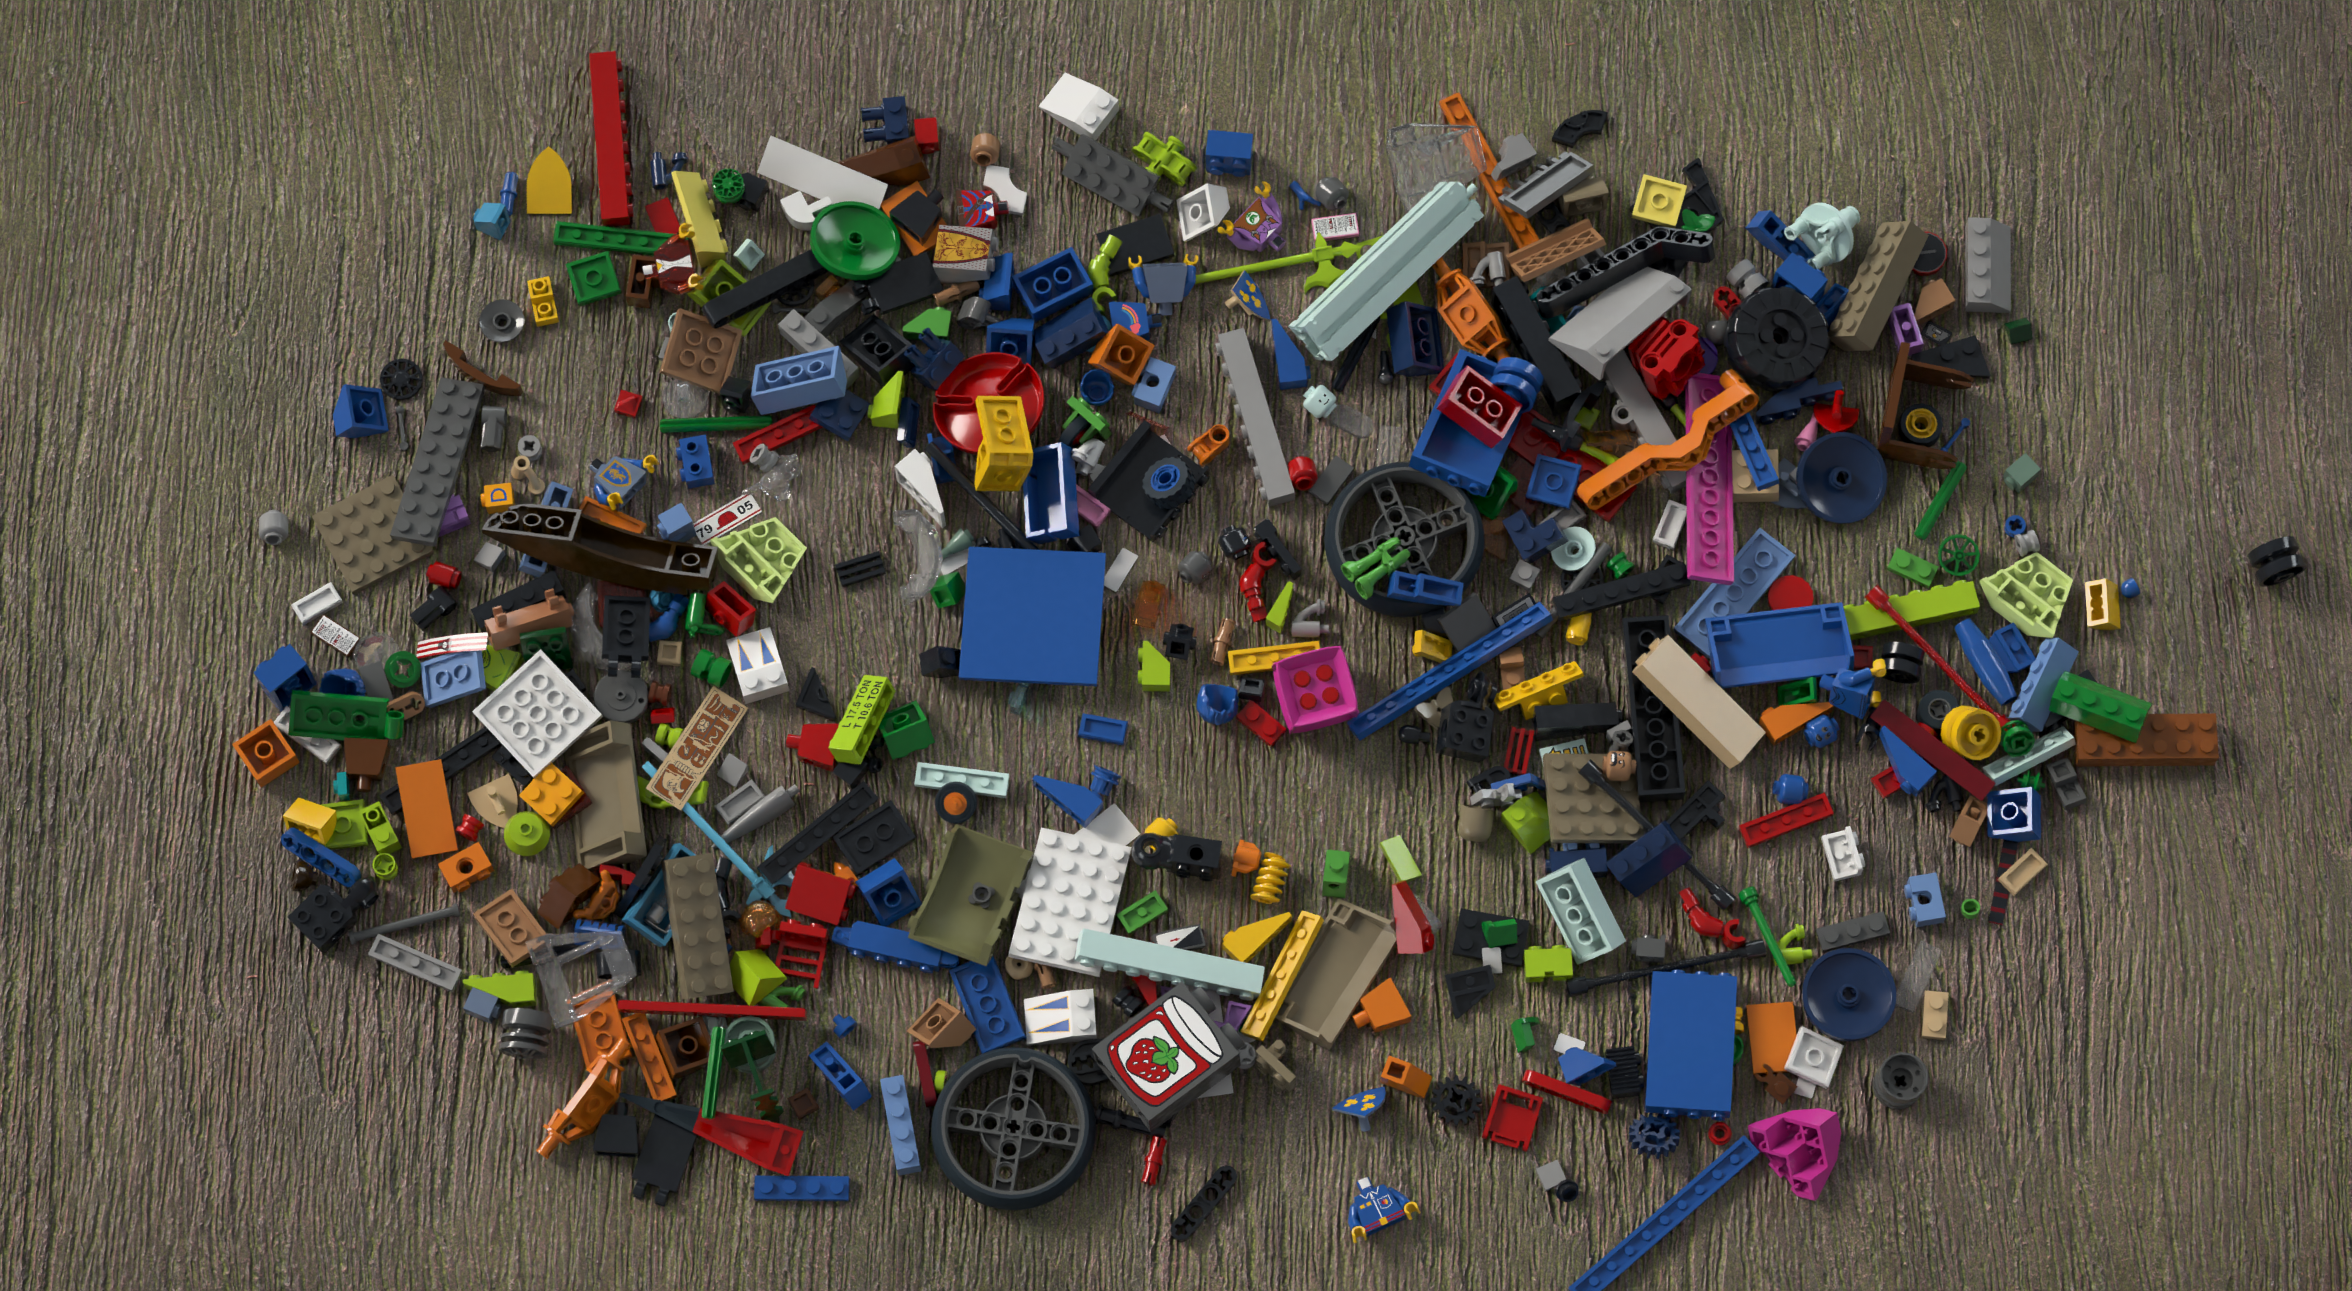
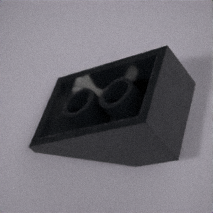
(878, 349)

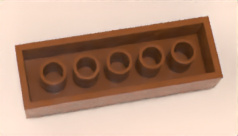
(2162, 742)

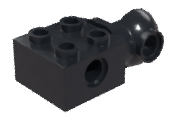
(1467, 725)
(1177, 855)
(328, 917)

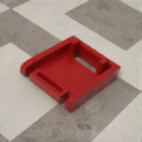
(1511, 1122)

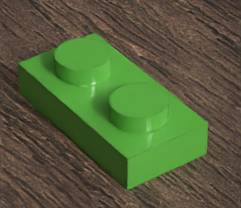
(1912, 568)
(1142, 912)

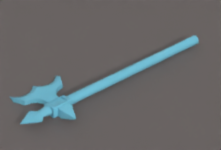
(760, 886)

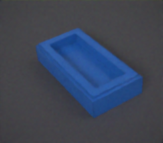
(1103, 729)

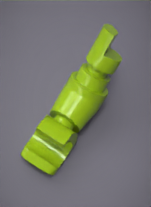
(1098, 271)

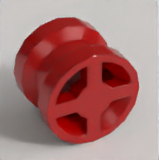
(469, 827)

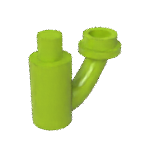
(1794, 955)

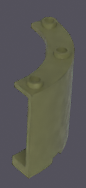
(948, 917)

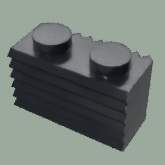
(1624, 1077)

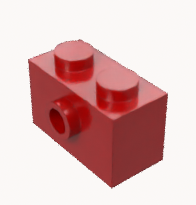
(730, 609)

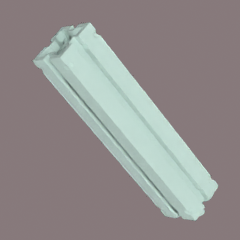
(1387, 269)

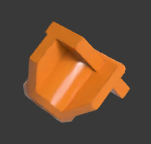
(1246, 858)

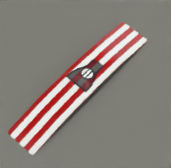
(452, 644)

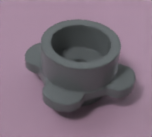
(978, 889)

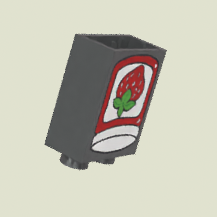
(1169, 1054)

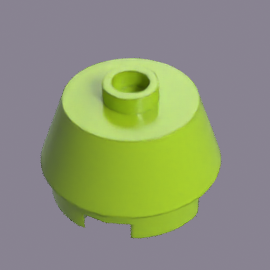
(526, 833)

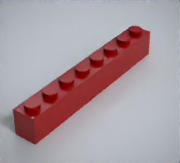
(610, 139)

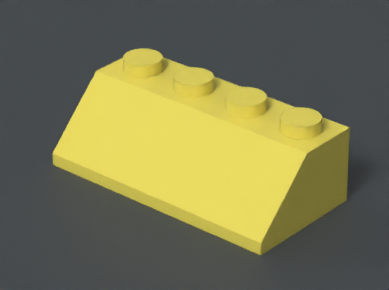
(698, 212)

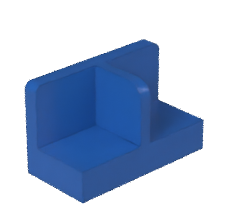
(940, 474)

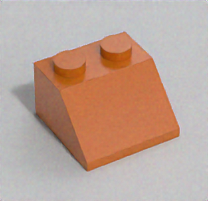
(1121, 354)

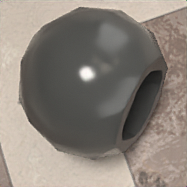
(1715, 331)

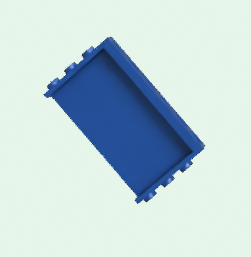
(1452, 452)
(1691, 1044)

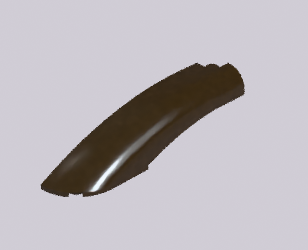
(603, 550)

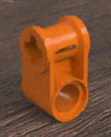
(1206, 447)

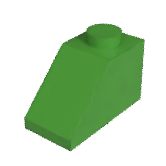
(936, 319)

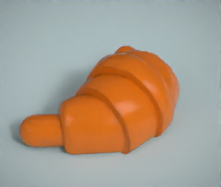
(602, 900)

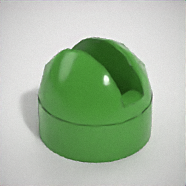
(1968, 906)

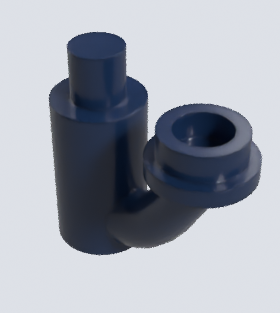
(659, 174)

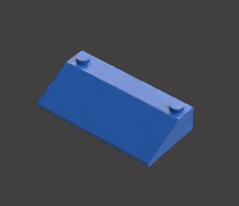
(1779, 645)

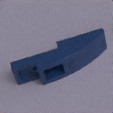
(1789, 401)

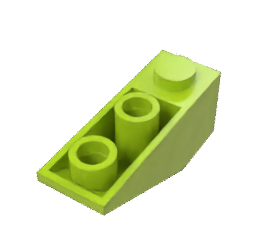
(512, 990)

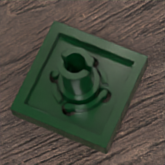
(550, 642)

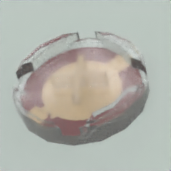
(374, 648)

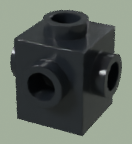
(1179, 641)

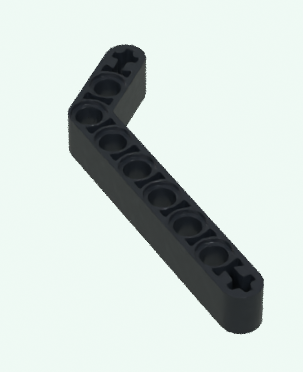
(1622, 263)

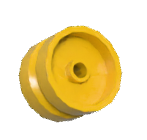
(1971, 732)

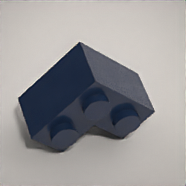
(1531, 540)

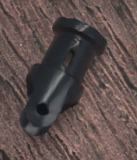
(1870, 728)

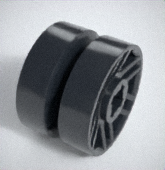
(1902, 662)

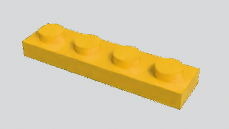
(1262, 658)

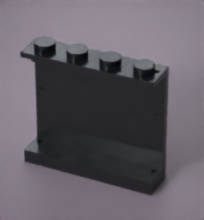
(1121, 483)

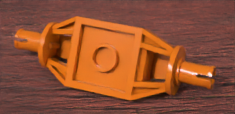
(1469, 313)
(590, 1101)

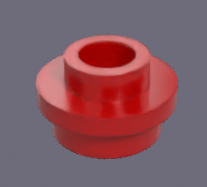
(1719, 1126)

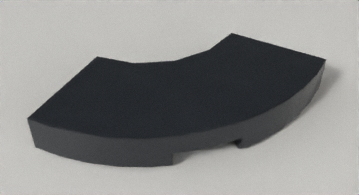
(1580, 125)

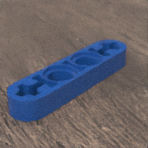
(293, 841)

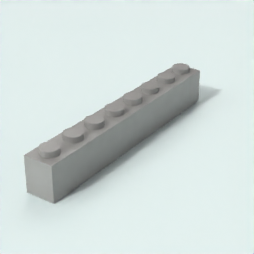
(1255, 416)

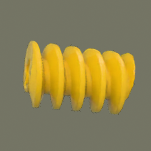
(1270, 878)

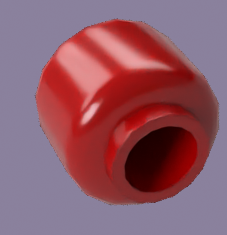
(1302, 472)

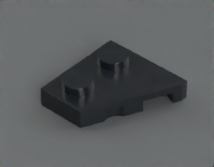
(1468, 988)

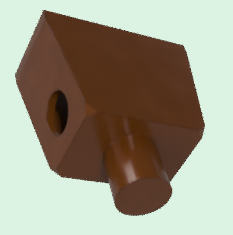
(366, 760)

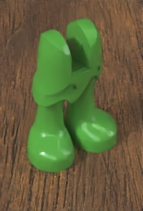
(1388, 565)

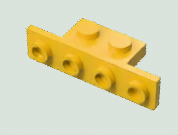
(1539, 691)

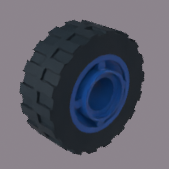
(1168, 482)

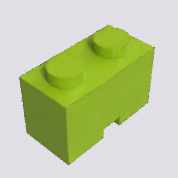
(1547, 963)

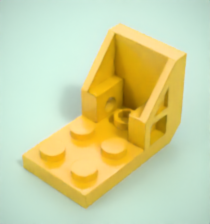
(1006, 446)

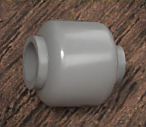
(273, 527)

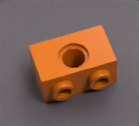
(473, 856)

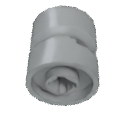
(1746, 278)

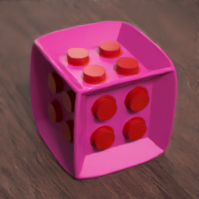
(1315, 689)

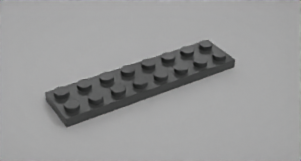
(437, 462)

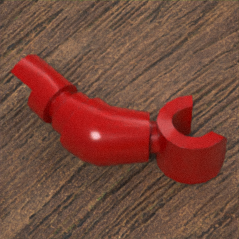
(1251, 583)
(1708, 925)

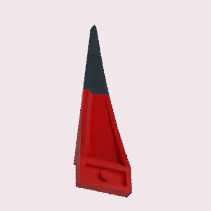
(756, 1140)

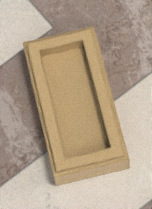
(2022, 872)

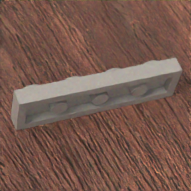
(415, 963)

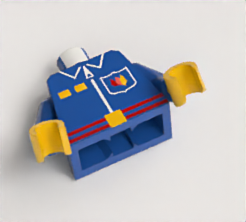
(1377, 1209)

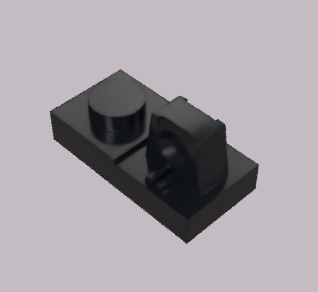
(512, 766)

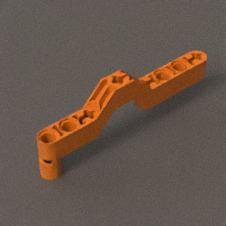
(1678, 456)

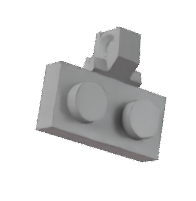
(1503, 797)

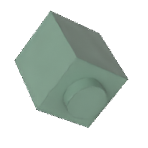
(2021, 473)

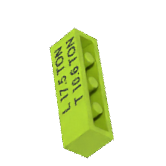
(862, 719)

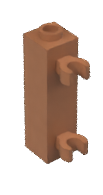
(506, 627)

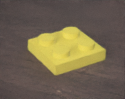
(1659, 201)

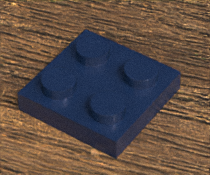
(840, 414)

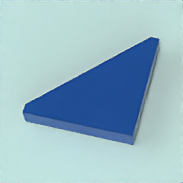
(1522, 782)

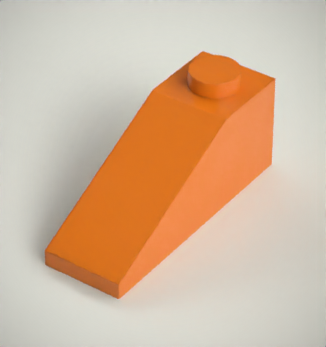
(1790, 719)

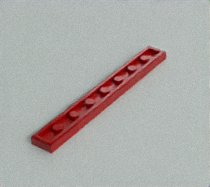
(711, 1010)

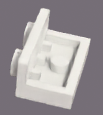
(1843, 854)

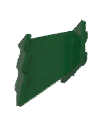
(749, 1050)

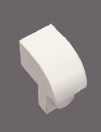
(799, 213)

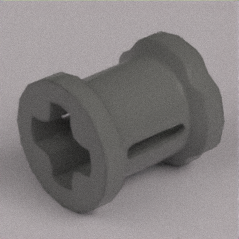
(1617, 744)

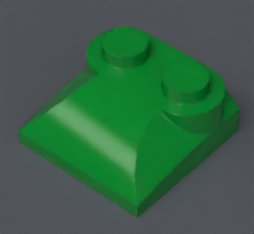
(1501, 488)

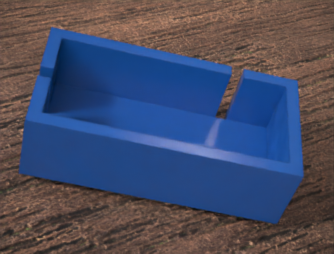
(1052, 498)

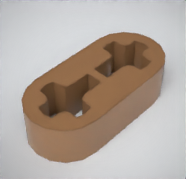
(404, 700)

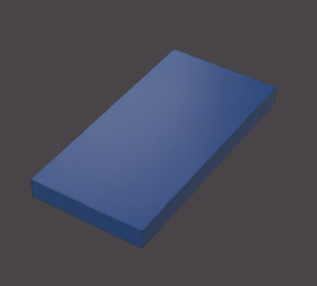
(987, 1005)

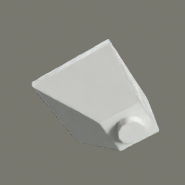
(1202, 210)

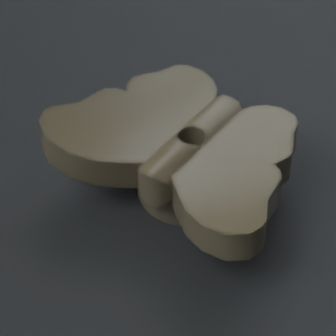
(1429, 711)

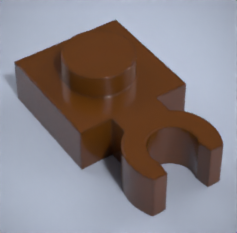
(1778, 1086)

